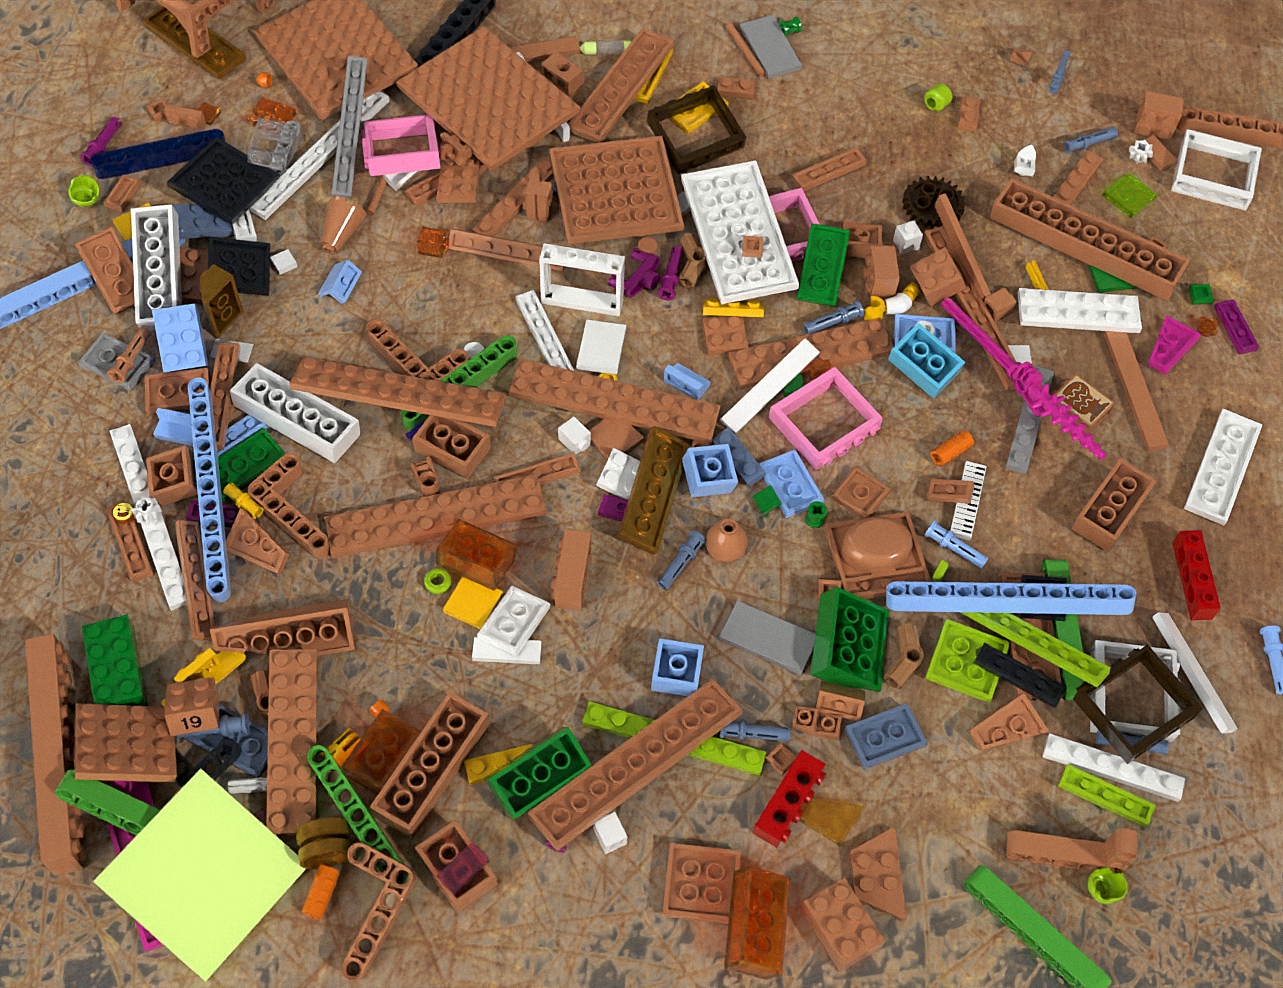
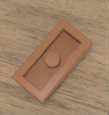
(736, 87)
(969, 113)
(185, 117)
(950, 491)

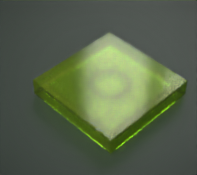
(1129, 195)

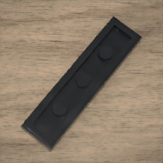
(1019, 675)

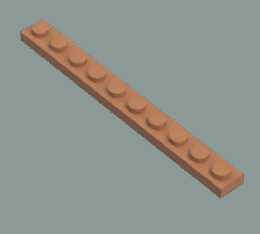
(971, 301)

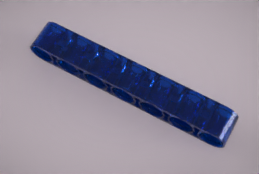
(152, 154)

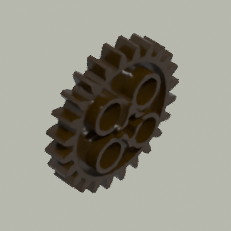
(920, 196)

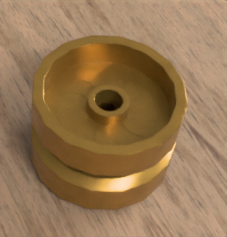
(323, 842)

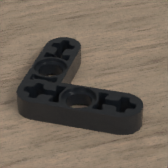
(189, 771)

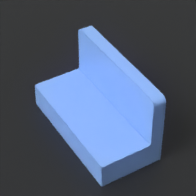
(341, 281)
(686, 380)
(174, 427)

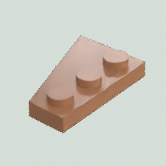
(255, 544)
(1007, 724)

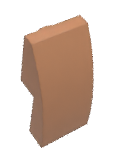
(817, 724)

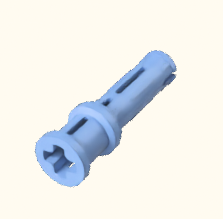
(979, 559)
(1274, 650)

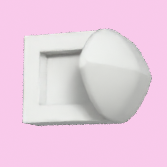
(1025, 161)

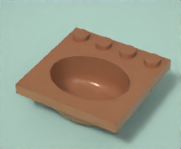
(875, 553)

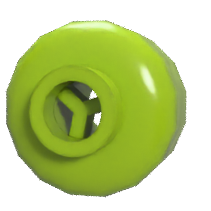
(938, 97)

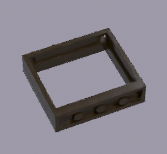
(706, 154)
(1169, 682)

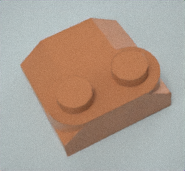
(862, 238)

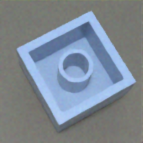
(709, 470)
(677, 667)

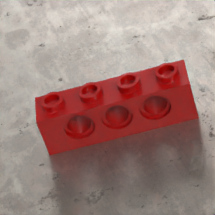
(1196, 575)
(803, 766)

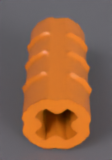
(952, 448)
(320, 892)

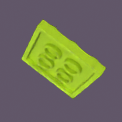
(954, 659)

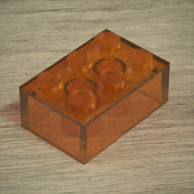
(476, 554)
(380, 751)

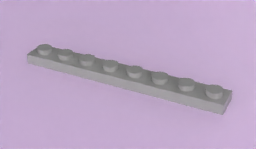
(349, 127)

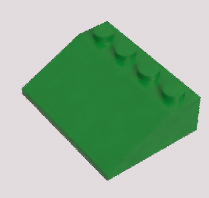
(849, 640)

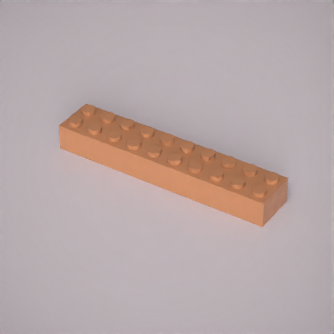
(1089, 239)
(53, 753)

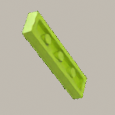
(1106, 795)

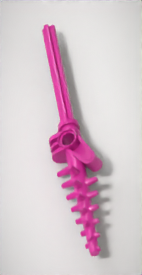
(1028, 383)

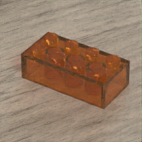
(757, 923)

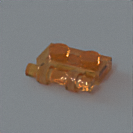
(271, 110)

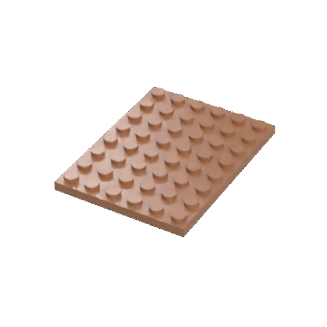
(315, 46)
(488, 97)

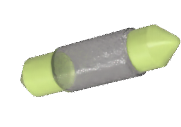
(604, 47)

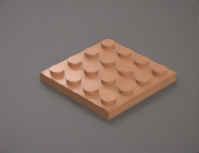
(123, 744)

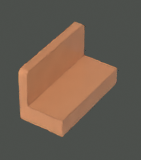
(840, 701)

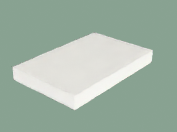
(601, 347)
(513, 620)

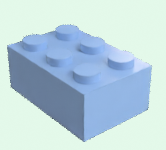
(180, 337)

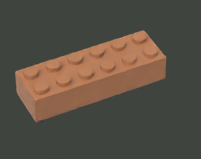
(430, 765)

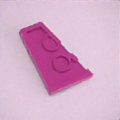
(1172, 344)

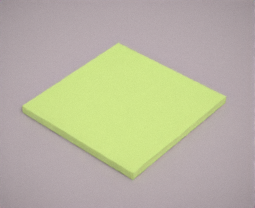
(201, 874)

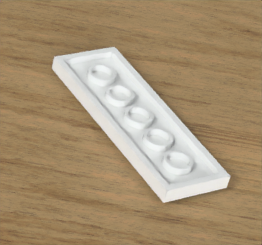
(1079, 310)
(1223, 467)

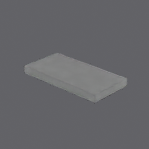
(770, 46)
(768, 637)

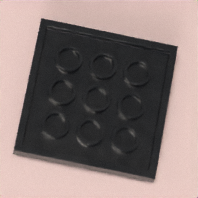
(223, 181)

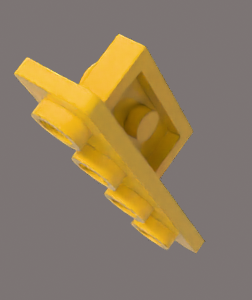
(209, 665)

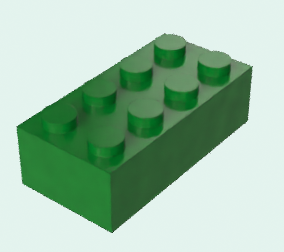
(114, 662)
(538, 772)

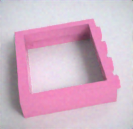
(403, 161)
(791, 200)
(831, 378)

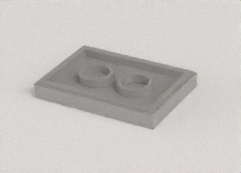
(103, 356)

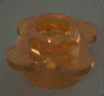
(1207, 326)

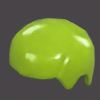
(83, 191)
(1107, 886)

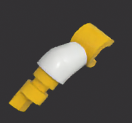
(892, 305)

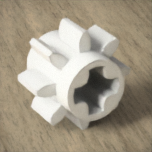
(1141, 151)
(146, 510)

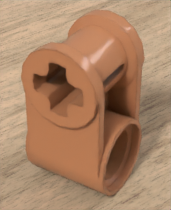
(425, 474)

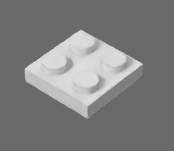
(618, 474)

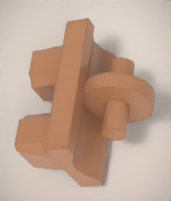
(452, 149)

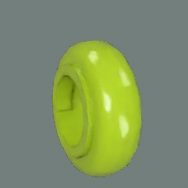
(437, 589)

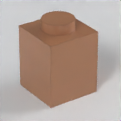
(1000, 304)

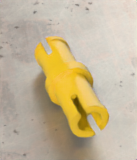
(243, 500)

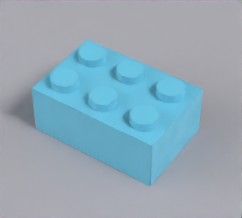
(926, 360)

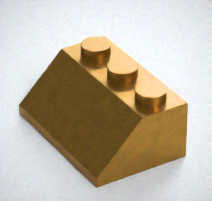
(220, 299)

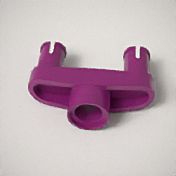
(643, 277)

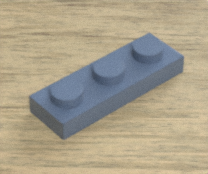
(743, 461)

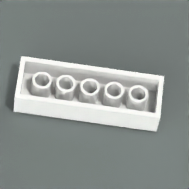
(155, 261)
(295, 413)

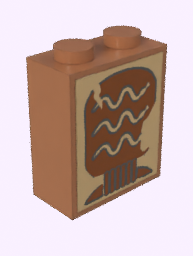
(1085, 401)

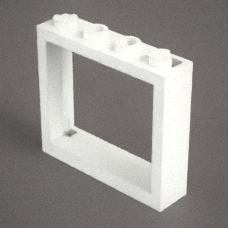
(1213, 191)
(576, 297)
(1103, 649)

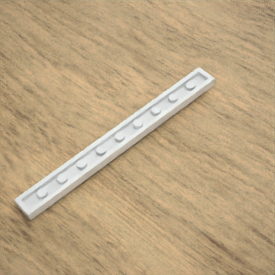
(311, 161)
(156, 532)

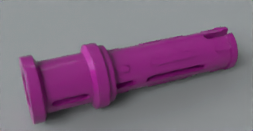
(99, 144)
(670, 279)

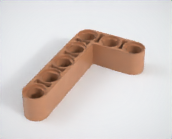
(411, 363)
(284, 510)
(1088, 855)
(380, 907)

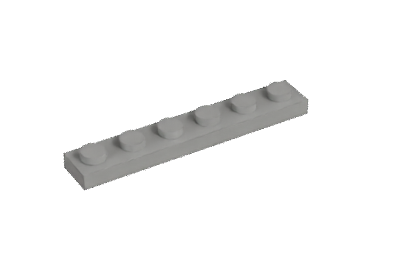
(1026, 432)

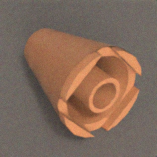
(340, 223)

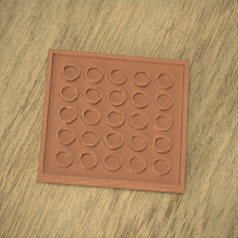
(615, 190)

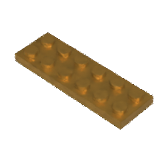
(218, 60)
(653, 490)

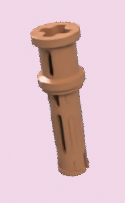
(126, 361)

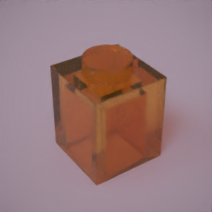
(432, 242)

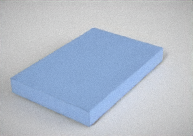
(943, 328)
(791, 483)

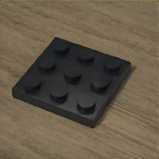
(245, 261)

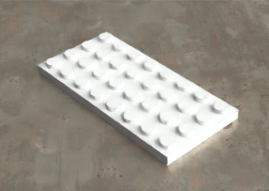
(726, 207)

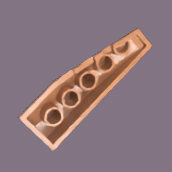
(311, 627)

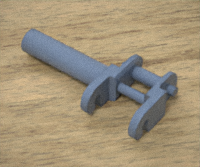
(1060, 72)

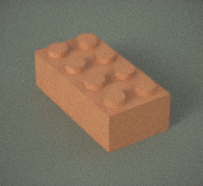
(1114, 505)

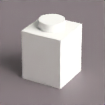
(907, 237)
(574, 435)
(610, 832)

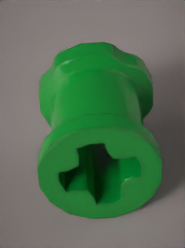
(795, 23)
(816, 514)

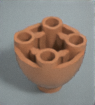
(726, 540)

